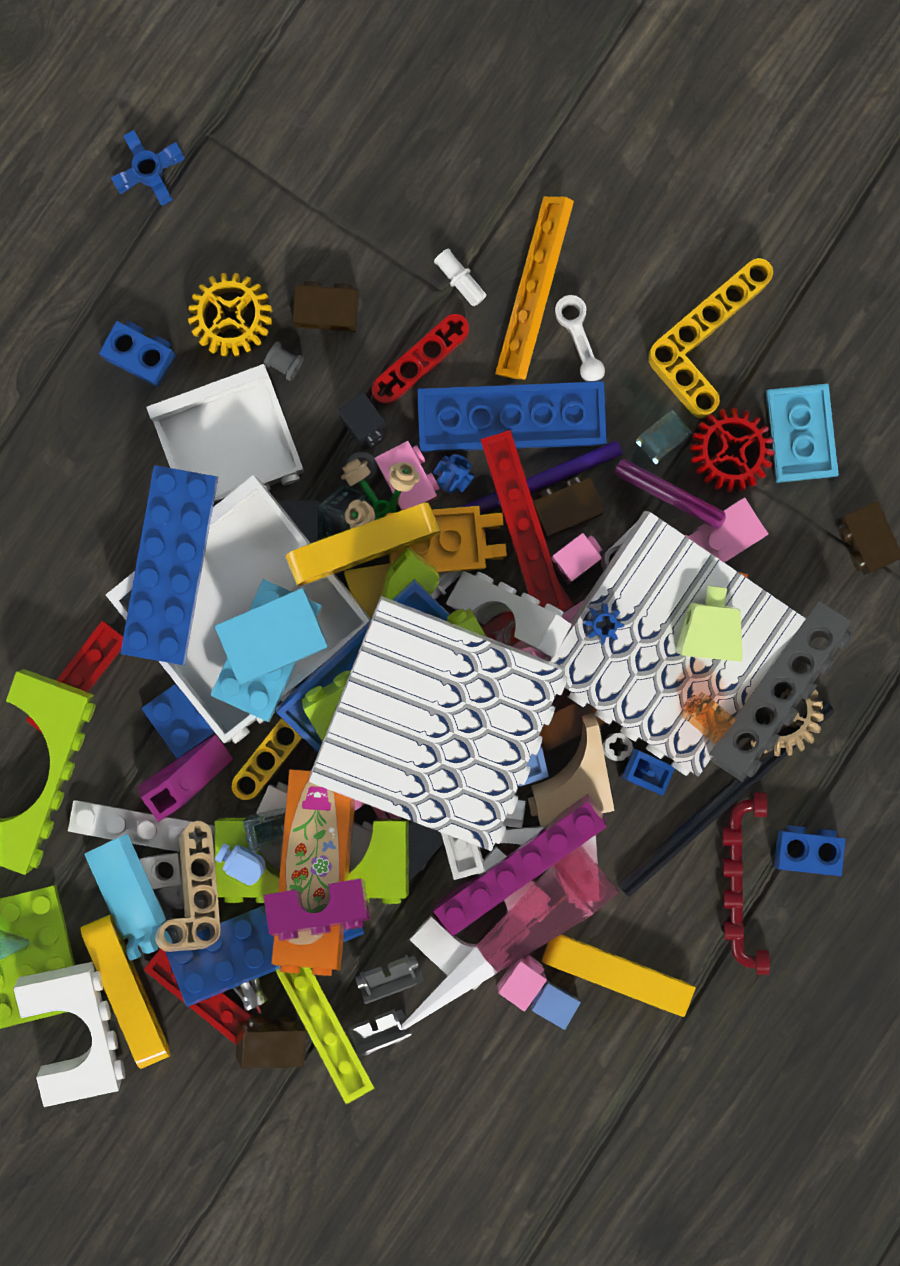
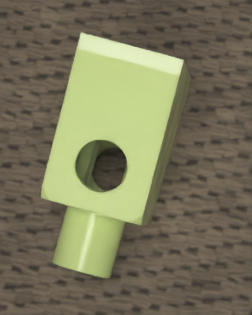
(712, 629)

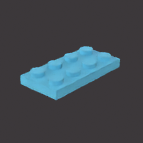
(262, 694)

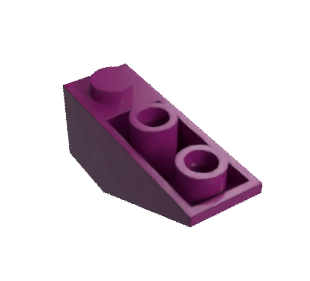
(184, 777)

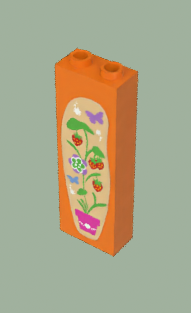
(314, 855)

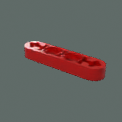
(417, 356)

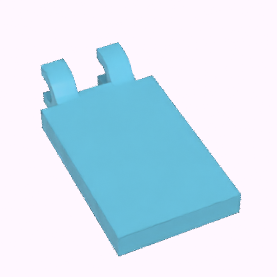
(128, 894)

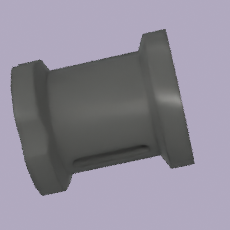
(283, 361)

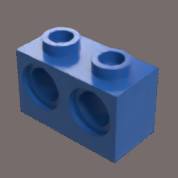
(134, 359)
(808, 858)

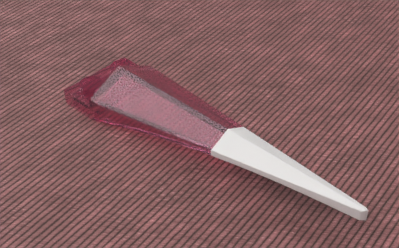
(551, 906)

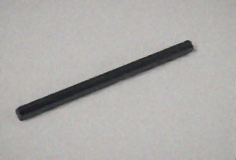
(705, 816)

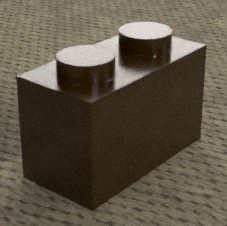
(326, 307)
(568, 506)
(869, 538)
(271, 1043)

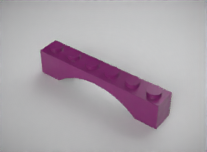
(542, 851)

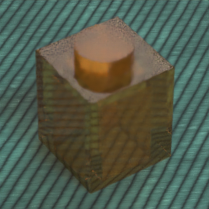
(707, 717)

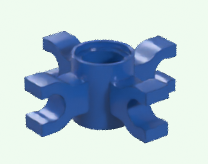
(127, 179)

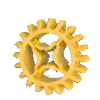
(211, 295)

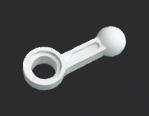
(591, 369)

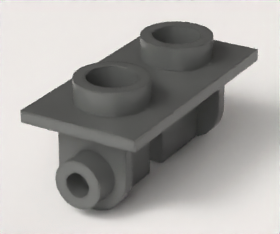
(390, 980)
(388, 1031)

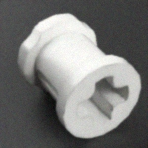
(611, 738)

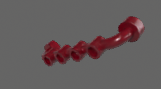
(734, 897)

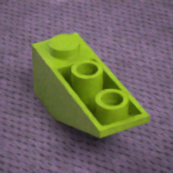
(405, 570)

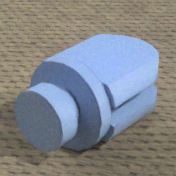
(241, 863)

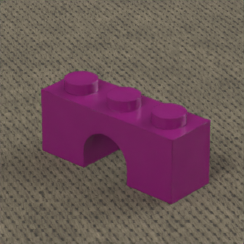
(346, 907)

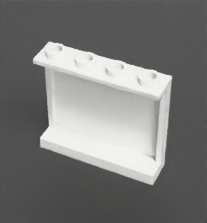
(229, 432)

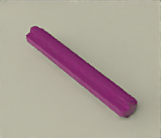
(670, 494)

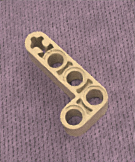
(191, 885)

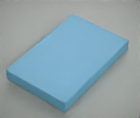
(802, 433)
(271, 636)

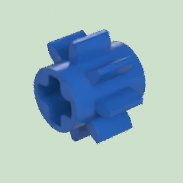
(453, 473)
(609, 631)

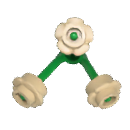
(402, 478)

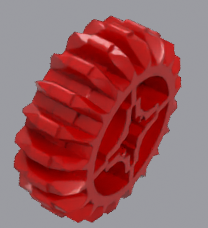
(724, 437)

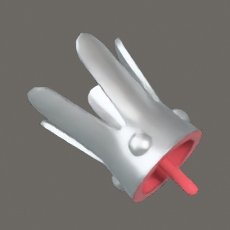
(251, 996)

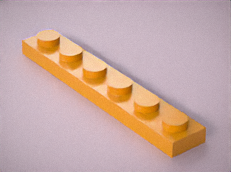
(534, 287)

